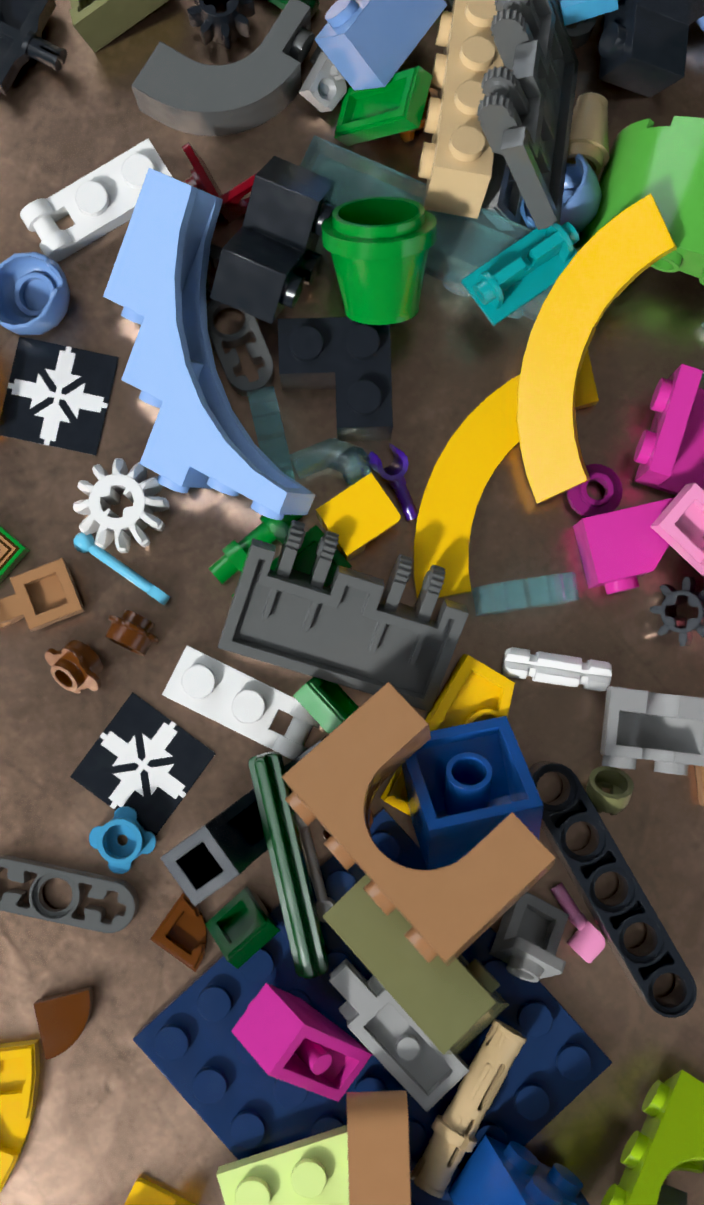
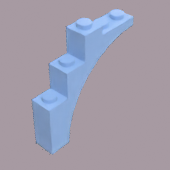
(172, 362)

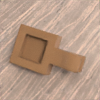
(41, 597)

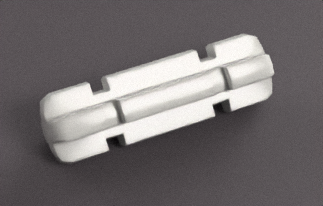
(557, 669)

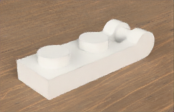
(94, 202)
(238, 702)

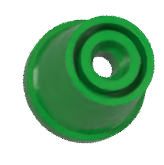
(380, 256)

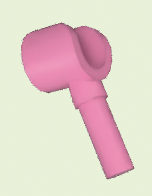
(587, 940)

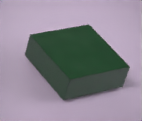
(242, 927)

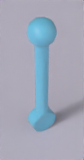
(86, 543)

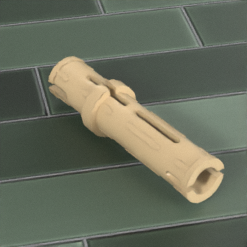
(457, 1127)

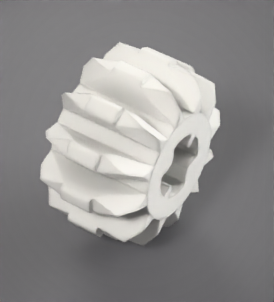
(108, 492)

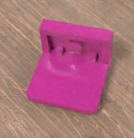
(674, 446)

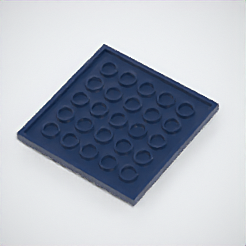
(259, 1112)

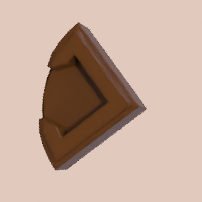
(184, 933)
(63, 1019)

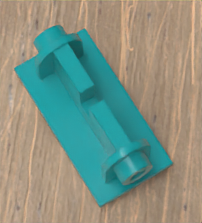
(522, 271)

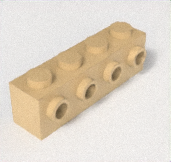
(459, 157)

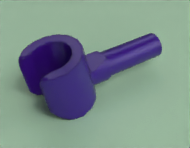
(395, 475)

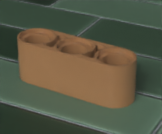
(378, 1148)

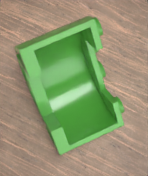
(671, 168)

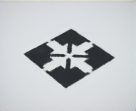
(57, 395)
(143, 763)

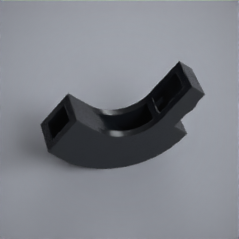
(221, 847)

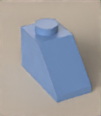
(375, 37)

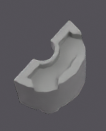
(652, 728)

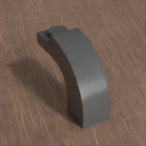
(229, 96)

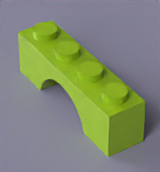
(667, 1142)

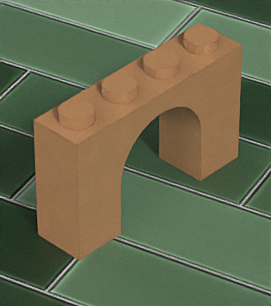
(442, 905)

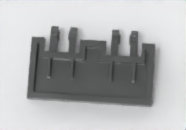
(532, 106)
(343, 629)

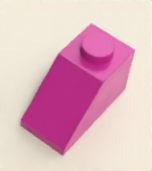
(620, 546)
(300, 1044)

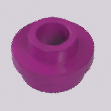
(588, 507)

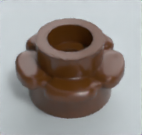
(131, 632)

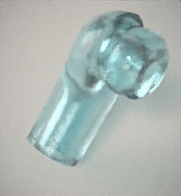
(332, 454)

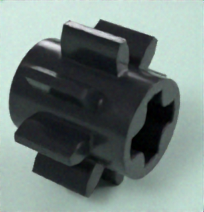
(225, 26)
(669, 614)

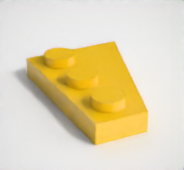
(469, 696)

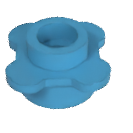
(106, 840)

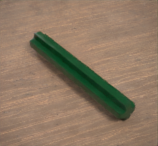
(289, 865)

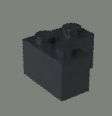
(647, 43)
(276, 245)
(344, 358)

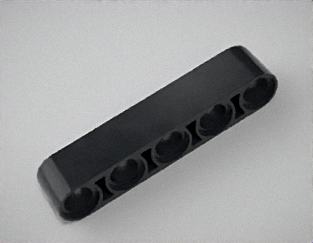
(625, 907)

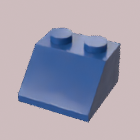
(466, 786)

